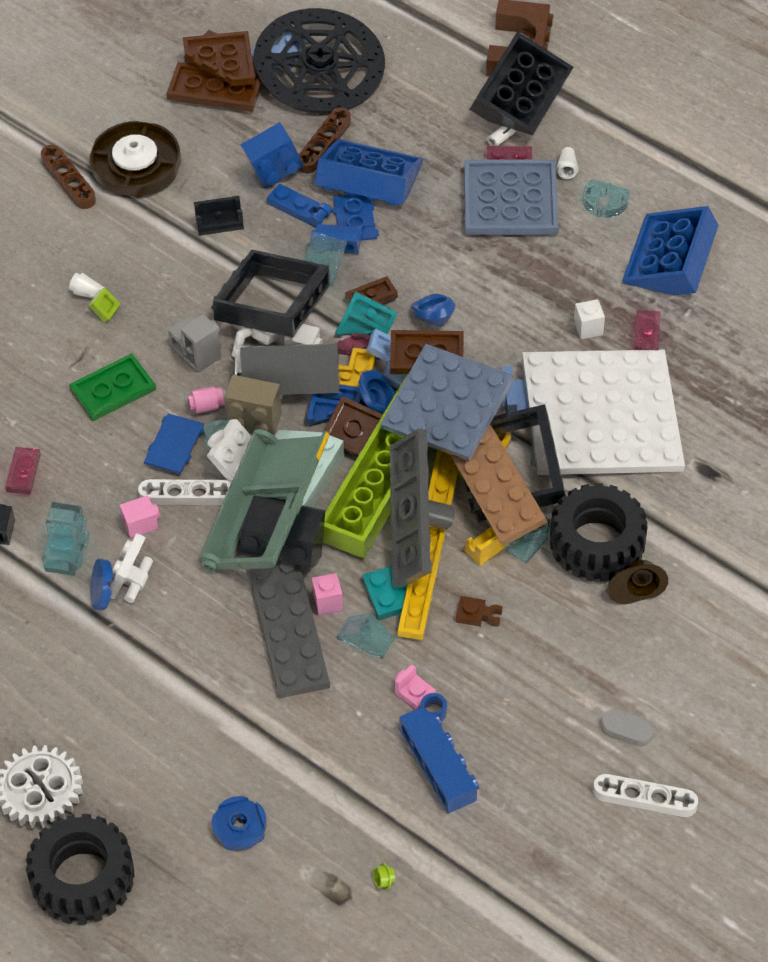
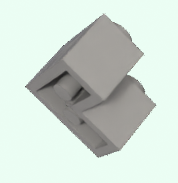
(196, 341)

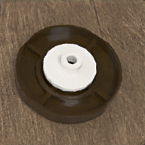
(135, 158)

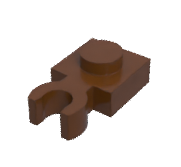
(474, 611)

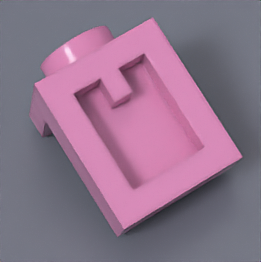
(411, 687)

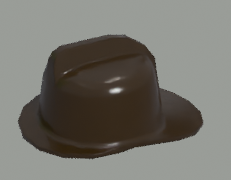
(638, 582)

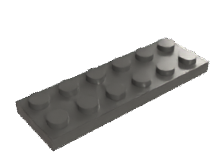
(289, 629)

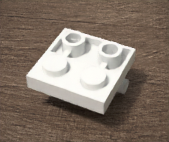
(126, 573)

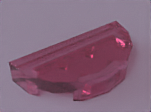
(356, 340)

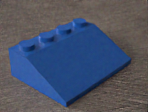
(368, 171)
(672, 250)

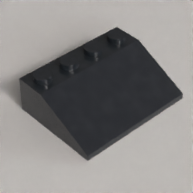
(521, 86)

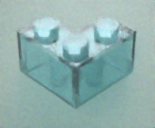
(65, 539)

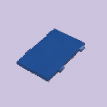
(356, 212)
(174, 443)

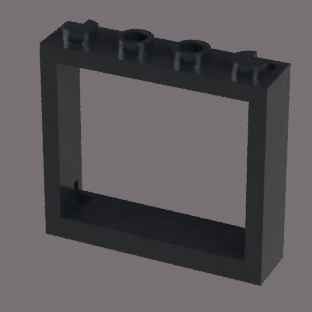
(312, 274)
(523, 419)

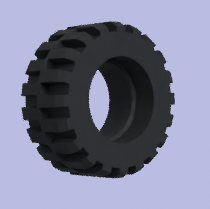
(604, 506)
(88, 899)

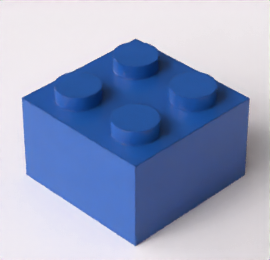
(272, 155)

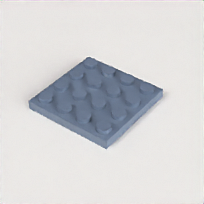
(510, 197)
(449, 400)

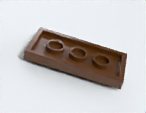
(200, 87)

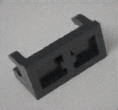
(218, 215)

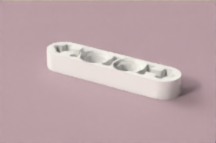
(187, 488)
(646, 790)

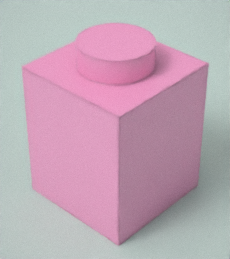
(139, 516)
(327, 594)

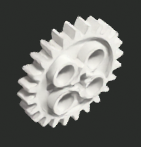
(59, 772)

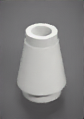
(567, 164)
(84, 285)

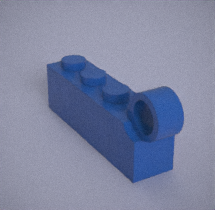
(436, 754)

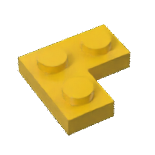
(359, 363)

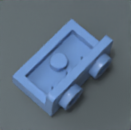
(516, 395)

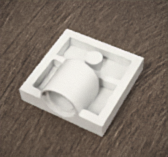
(228, 448)

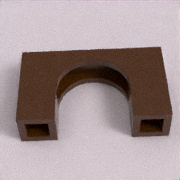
(524, 18)

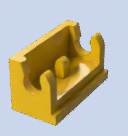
(483, 546)

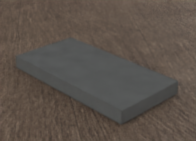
(294, 367)

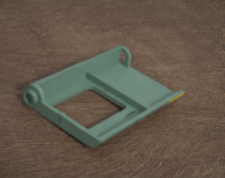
(268, 470)

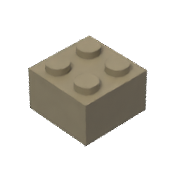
(253, 403)

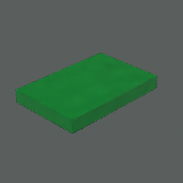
(112, 387)

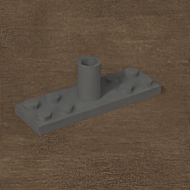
(412, 509)

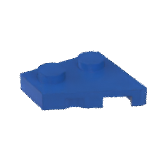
(324, 404)

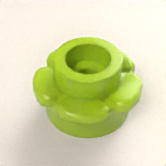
(383, 876)

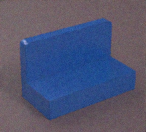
(351, 235)

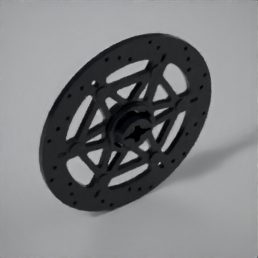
(319, 60)

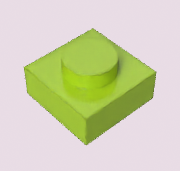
(104, 304)

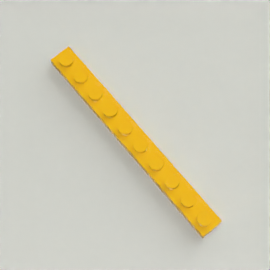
(420, 592)

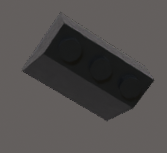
(303, 541)

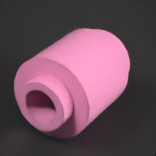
(206, 399)

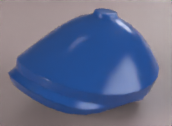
(434, 309)
(375, 391)

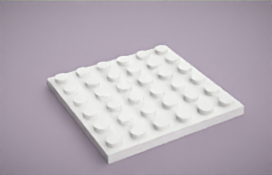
(605, 411)

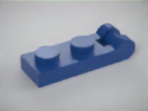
(298, 205)

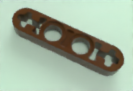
(320, 138)
(65, 178)

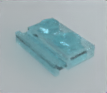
(326, 251)

